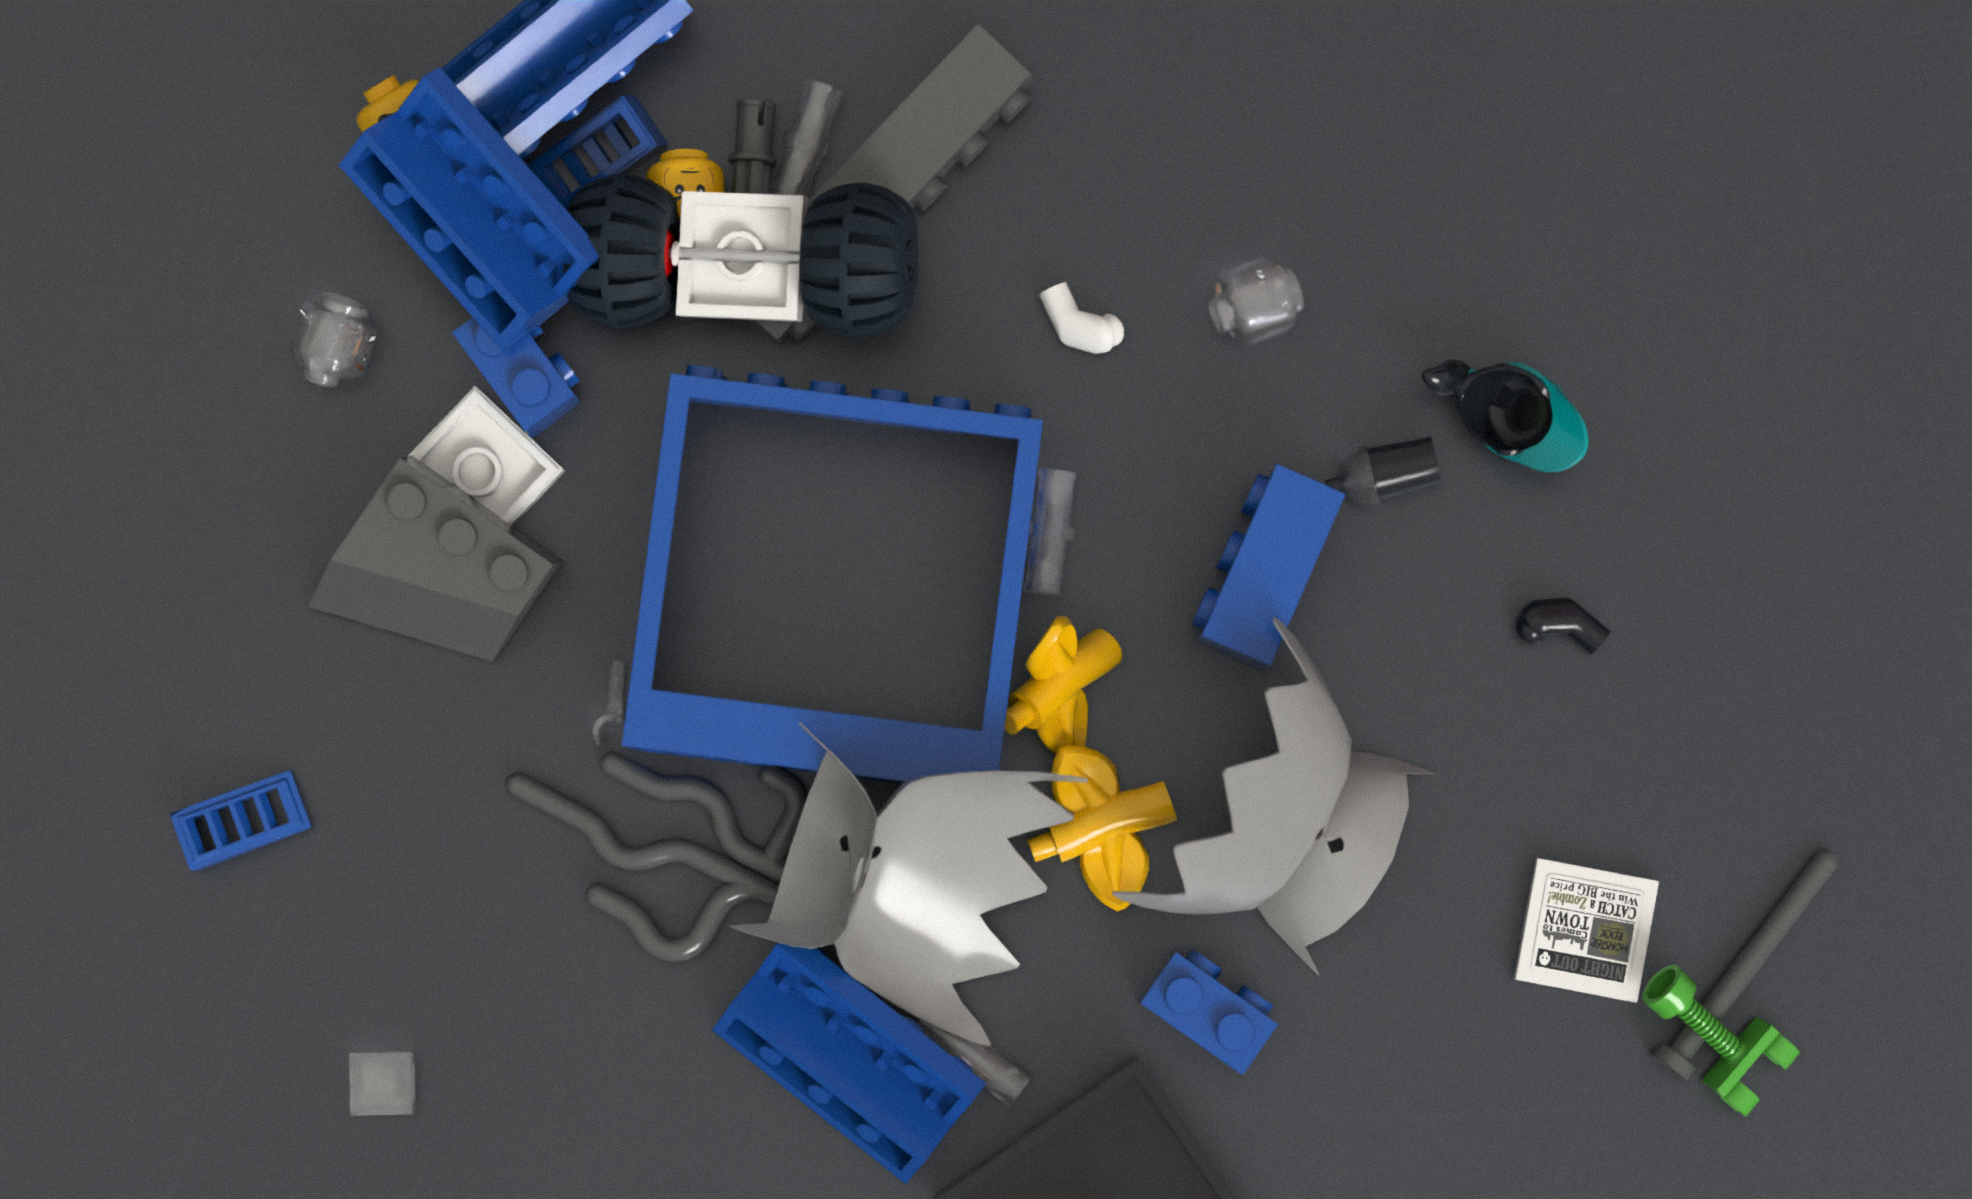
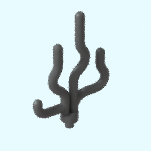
(751, 879)

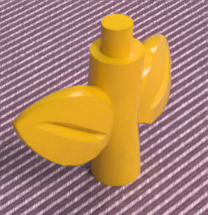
(1053, 694)
(1103, 824)

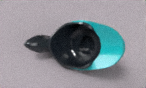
(1514, 412)

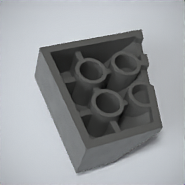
(434, 566)

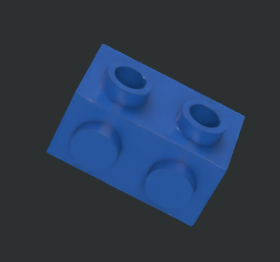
(522, 376)
(1208, 1012)

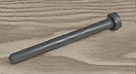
(1748, 963)

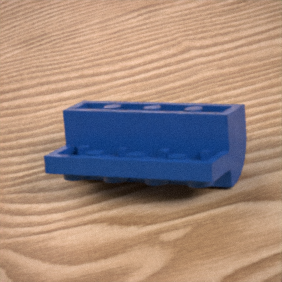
(553, 56)
(471, 209)
(849, 1057)

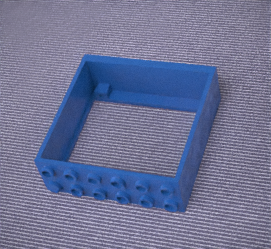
(771, 733)

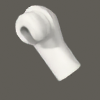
(1080, 328)

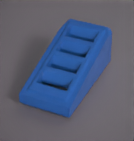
(605, 121)
(190, 838)

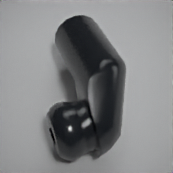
(1559, 617)

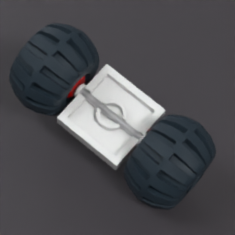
(747, 256)

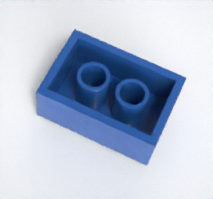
(1267, 566)

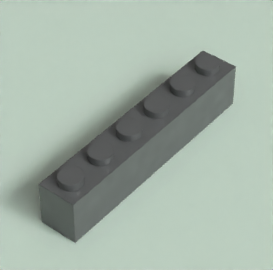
(930, 133)

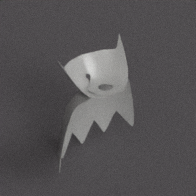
(1284, 817)
(913, 911)

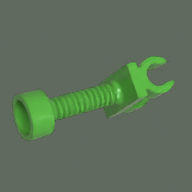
(1672, 994)

